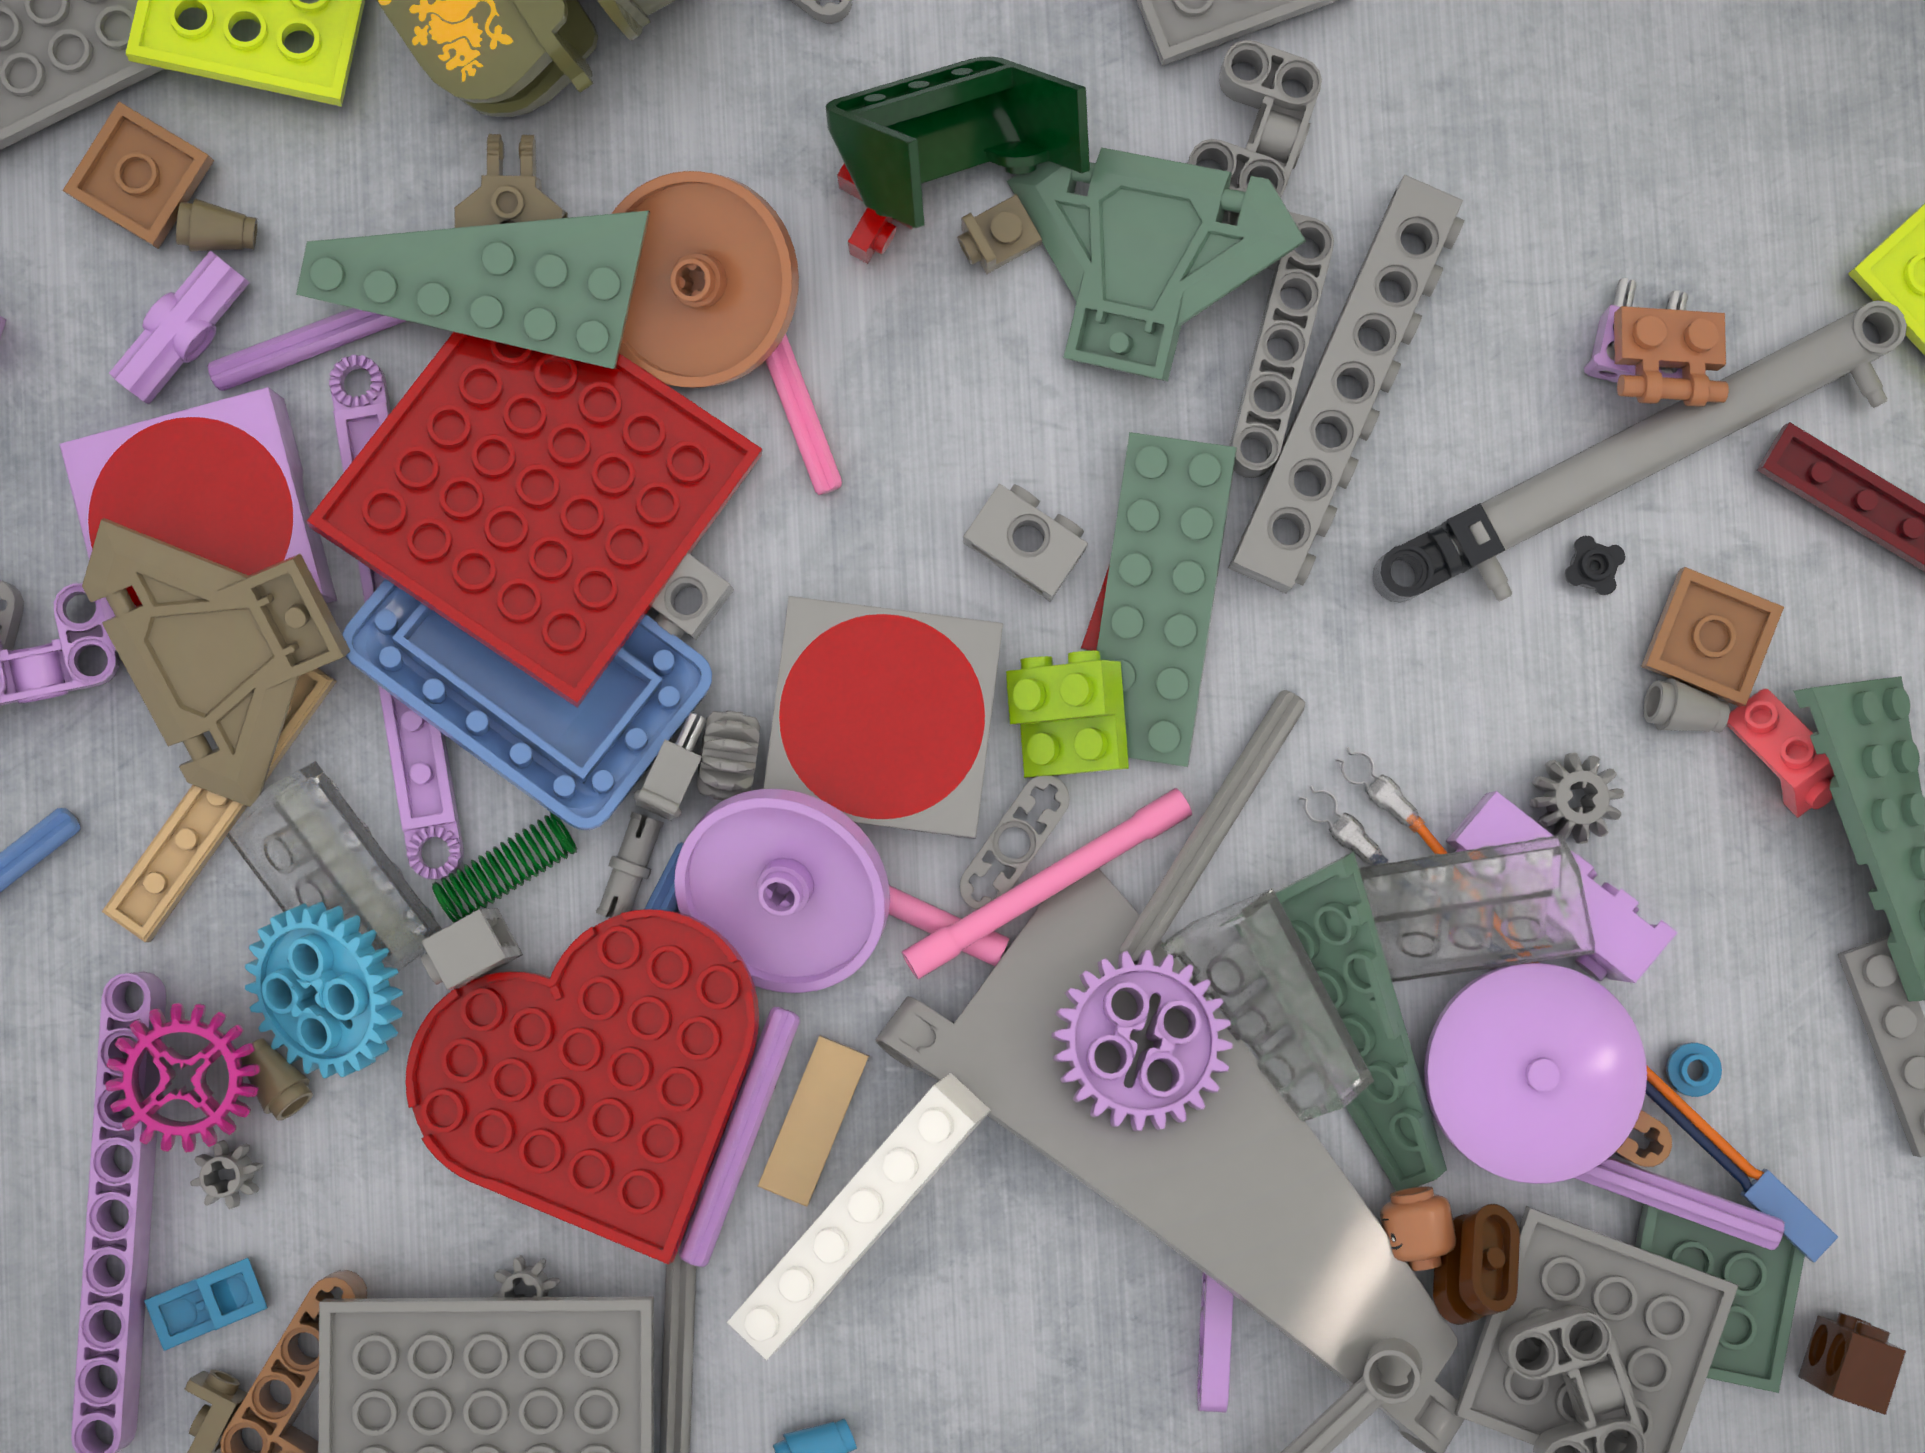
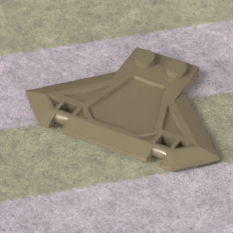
(212, 649)

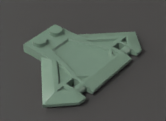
(1149, 249)

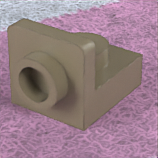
(998, 235)
(211, 1421)

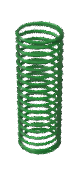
(567, 845)

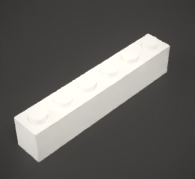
(858, 1215)

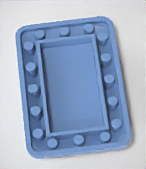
(559, 755)

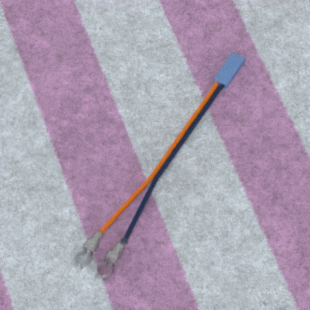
(1764, 1192)

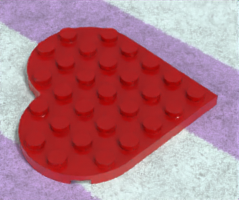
(595, 1082)

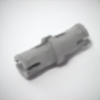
(630, 865)

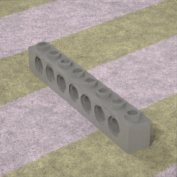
(1414, 210)

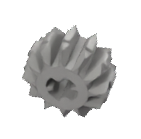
(728, 754)
(1594, 803)

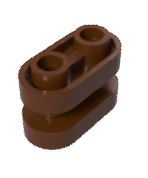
(1481, 1269)

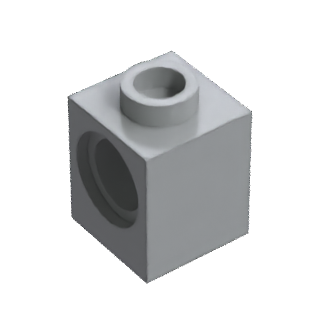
(694, 575)

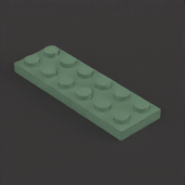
(1165, 586)

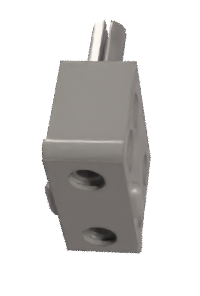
(671, 773)

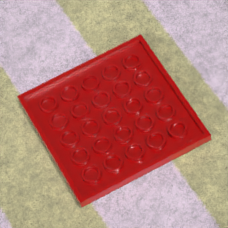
(536, 500)

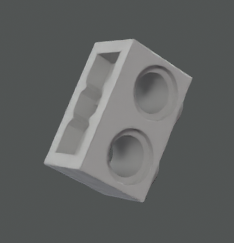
(469, 949)

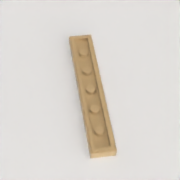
(197, 831)

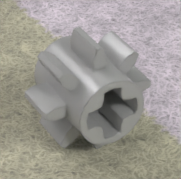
(217, 1188)
(531, 1276)

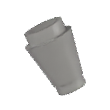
(1683, 708)

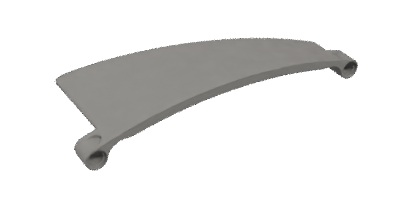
(1228, 1189)

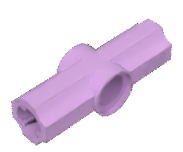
(179, 328)

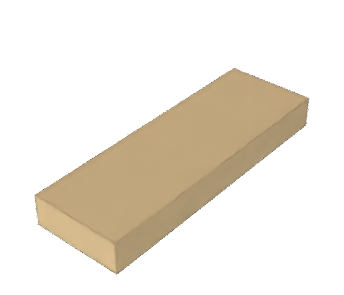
(813, 1120)

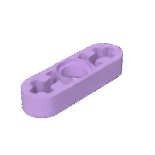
(1214, 1346)

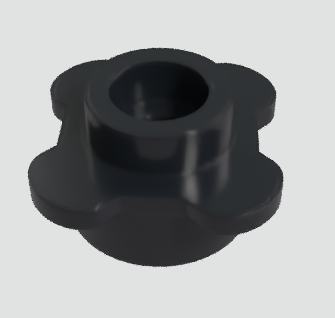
(1581, 572)

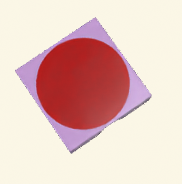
(205, 481)

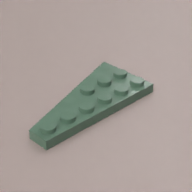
(520, 284)
(1880, 804)
(1343, 944)

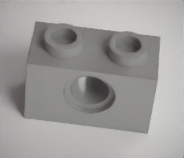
(1039, 570)

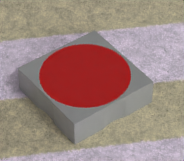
(885, 713)

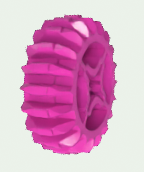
(164, 1058)

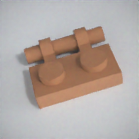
(1670, 340)

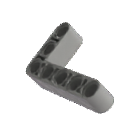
(1286, 323)

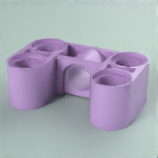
(53, 667)

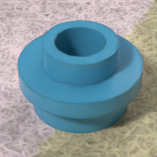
(1678, 1064)

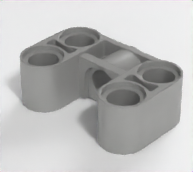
(1281, 119)
(1592, 1377)

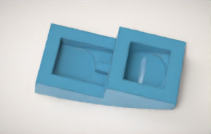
(205, 1304)

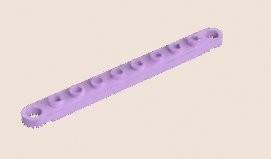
(415, 746)

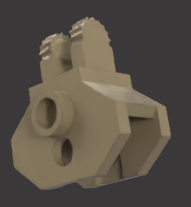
(507, 197)

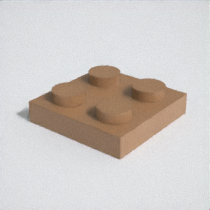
(138, 175)
(1712, 636)

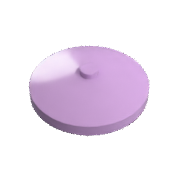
(786, 887)
(1535, 1072)

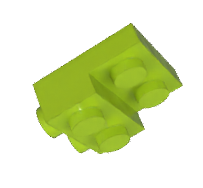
(1069, 714)

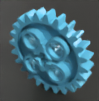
(323, 989)

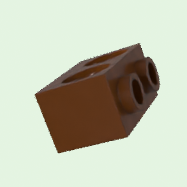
(1852, 1362)

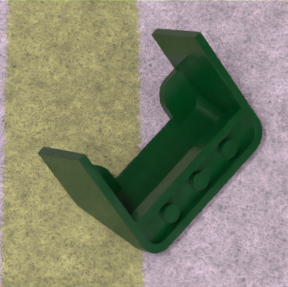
(952, 122)

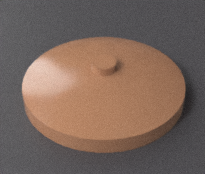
(709, 281)

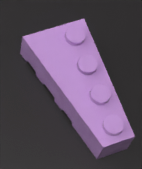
(1622, 939)

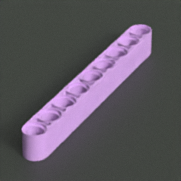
(106, 1238)

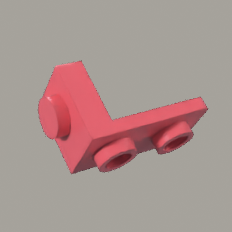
(1786, 749)

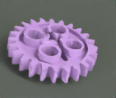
(1188, 1057)

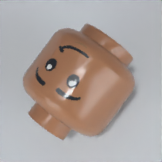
(1419, 1227)

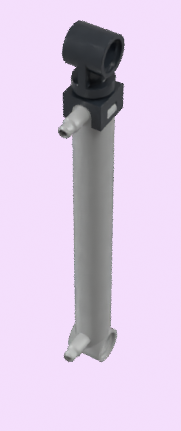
(1640, 451)

